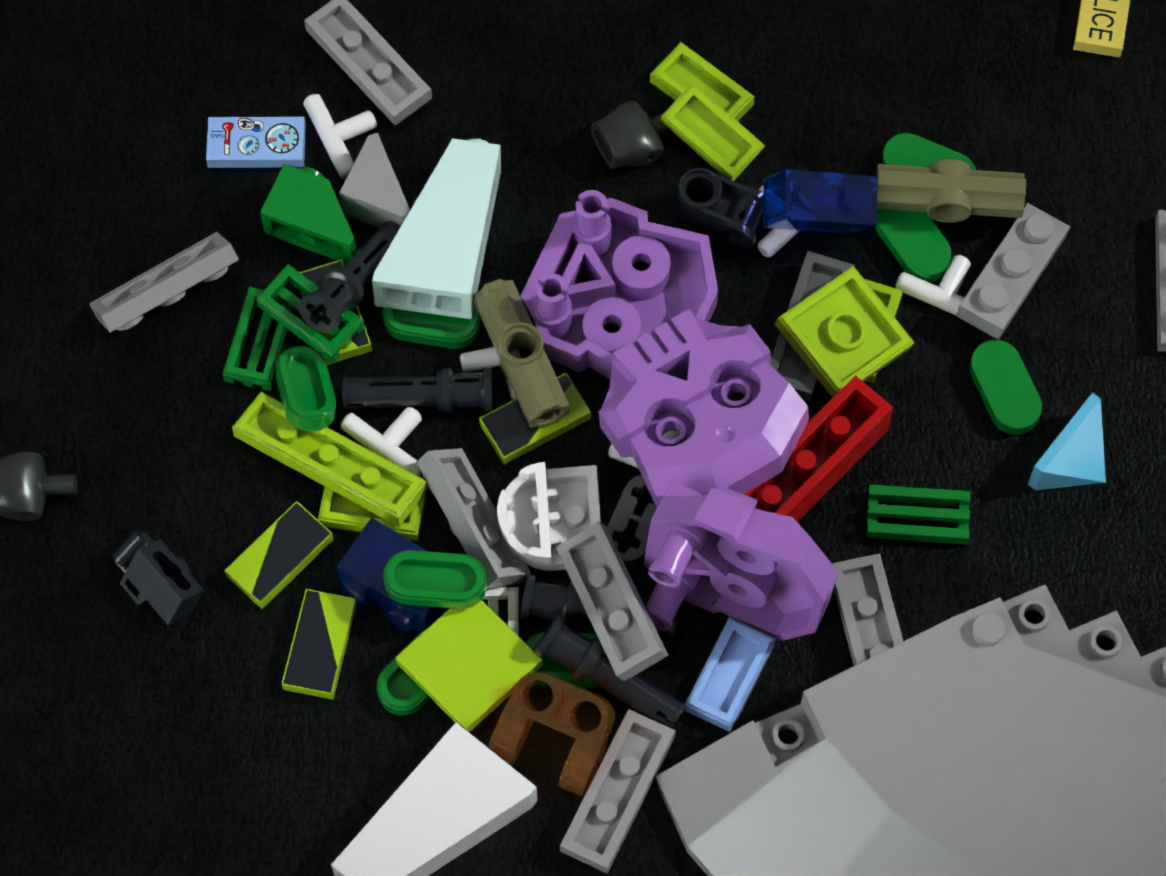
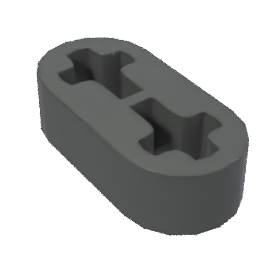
(625, 517)

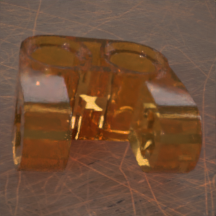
(560, 715)

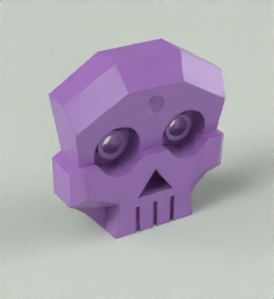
(604, 243)
(719, 438)
(736, 563)

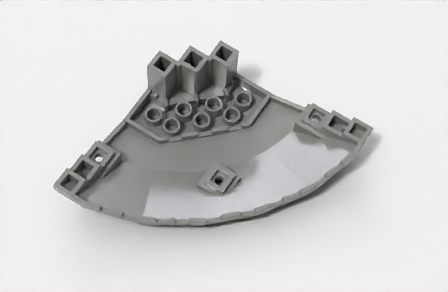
(948, 757)

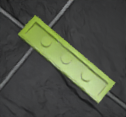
(331, 461)

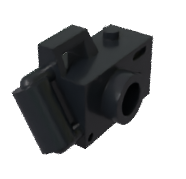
(157, 577)

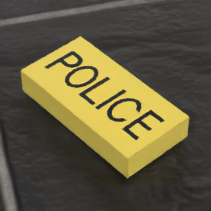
(1102, 26)

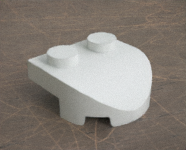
(547, 509)

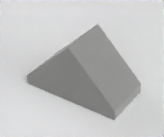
(372, 189)

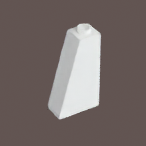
(439, 811)

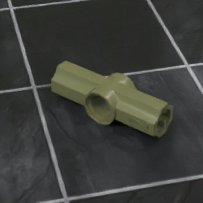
(950, 190)
(530, 377)

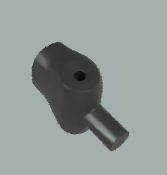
(629, 136)
(26, 486)

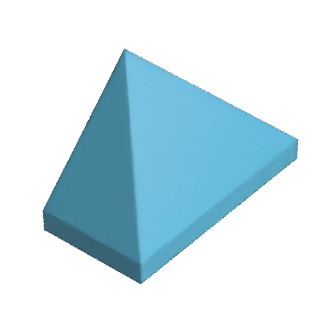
(1076, 453)

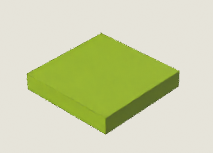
(844, 332)
(468, 663)

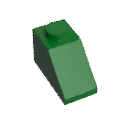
(307, 214)

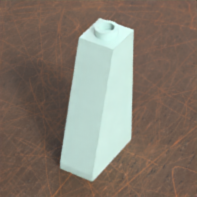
(443, 240)

